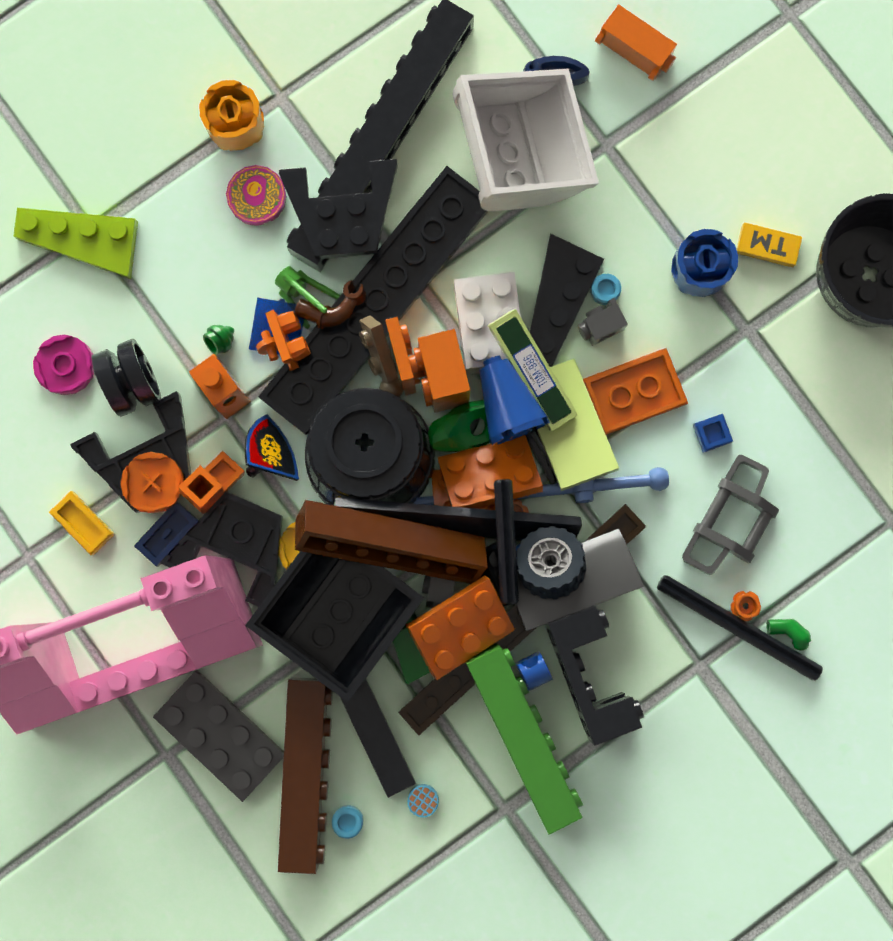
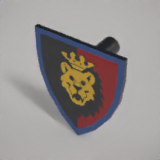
(269, 450)

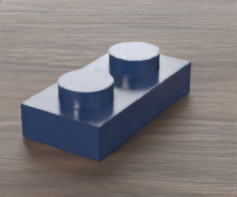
(166, 533)

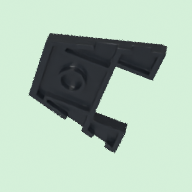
(343, 222)
(170, 443)
(239, 533)

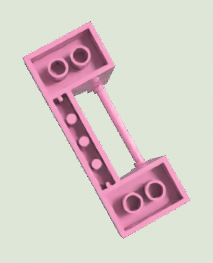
(198, 599)

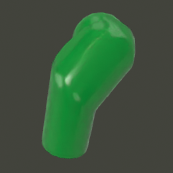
(793, 629)

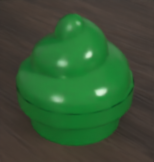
(219, 338)

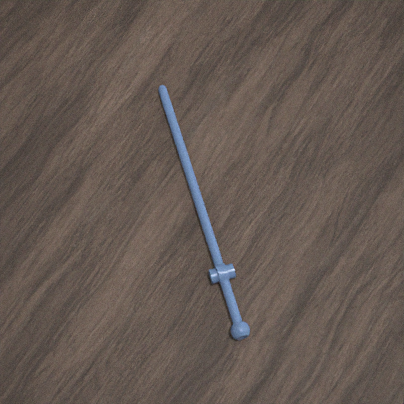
(656, 478)

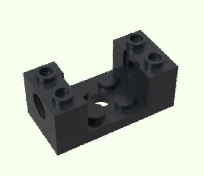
(608, 716)

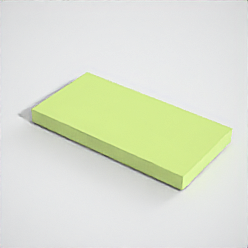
(580, 446)

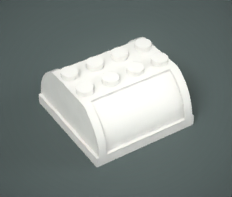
(525, 138)

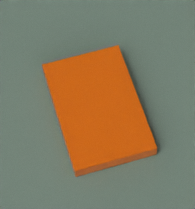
(635, 391)

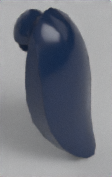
(578, 71)

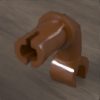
(336, 315)

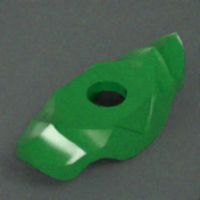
(453, 432)

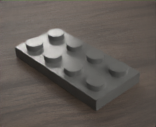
(219, 735)

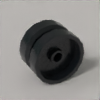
(126, 377)

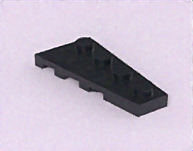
(561, 292)

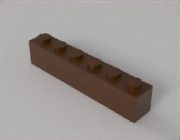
(389, 542)
(303, 776)

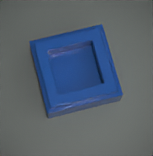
(712, 433)

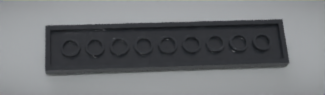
(392, 285)

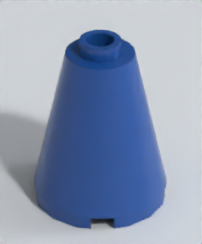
(508, 402)

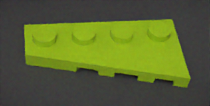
(88, 238)

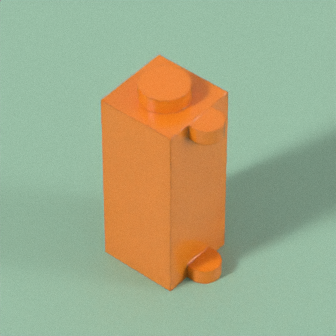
(637, 42)

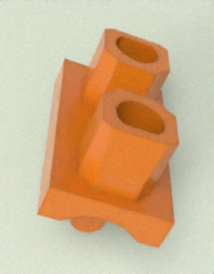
(289, 350)

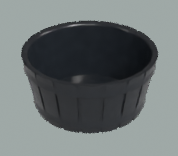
(856, 240)
(390, 470)

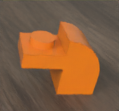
(210, 483)

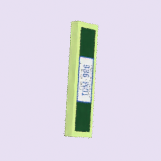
(532, 368)

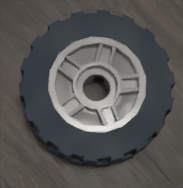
(559, 548)

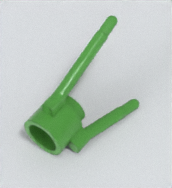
(293, 285)

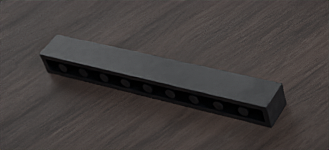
(394, 113)

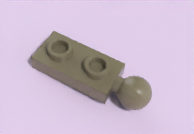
(381, 360)

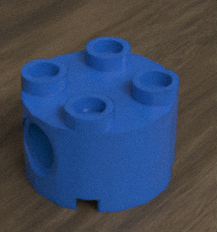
(704, 263)

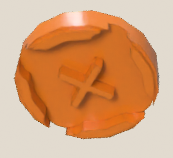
(151, 482)

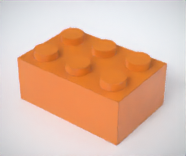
(444, 371)

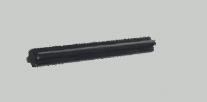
(740, 627)

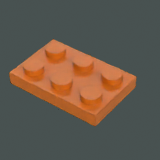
(402, 349)
(472, 473)
(460, 627)

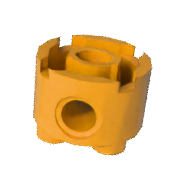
(232, 115)

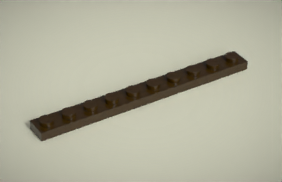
(444, 692)

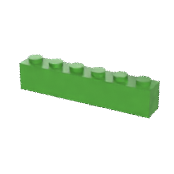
(523, 738)

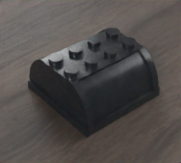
(335, 618)

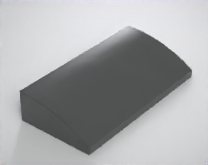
(607, 575)

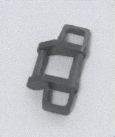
(728, 488)

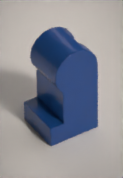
(533, 670)

